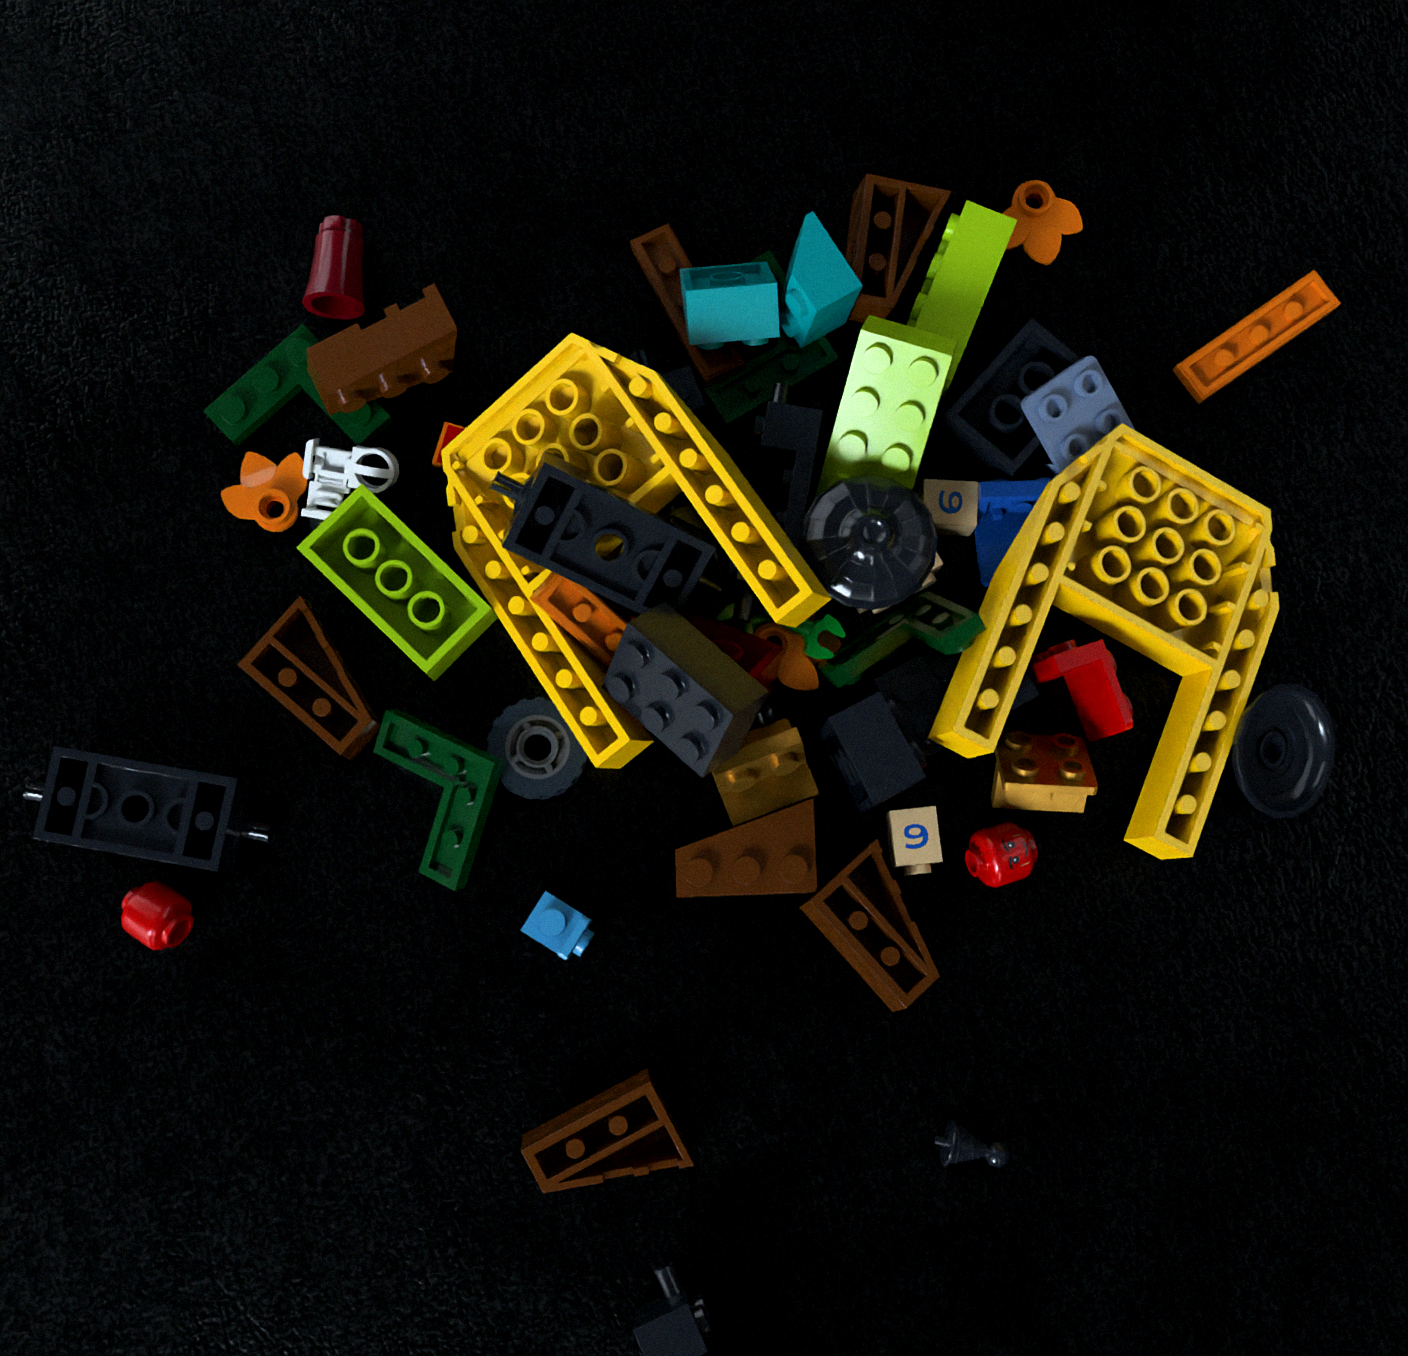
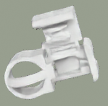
(336, 467)

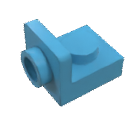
(559, 927)

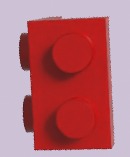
(1091, 683)

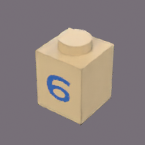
(951, 505)
(913, 839)

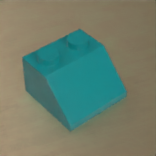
(817, 286)
(730, 304)

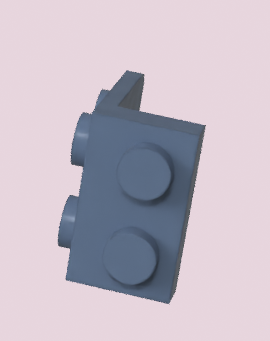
(1072, 414)

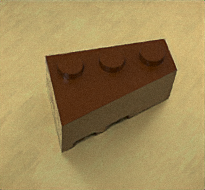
(885, 238)
(386, 356)
(311, 679)
(753, 858)
(872, 929)
(606, 1138)

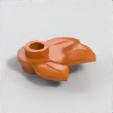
(1041, 228)
(265, 486)
(797, 668)

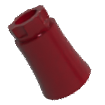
(337, 270)

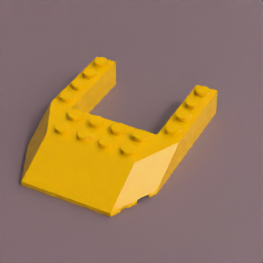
(640, 444)
(1161, 566)

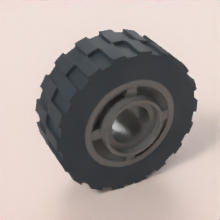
(530, 777)

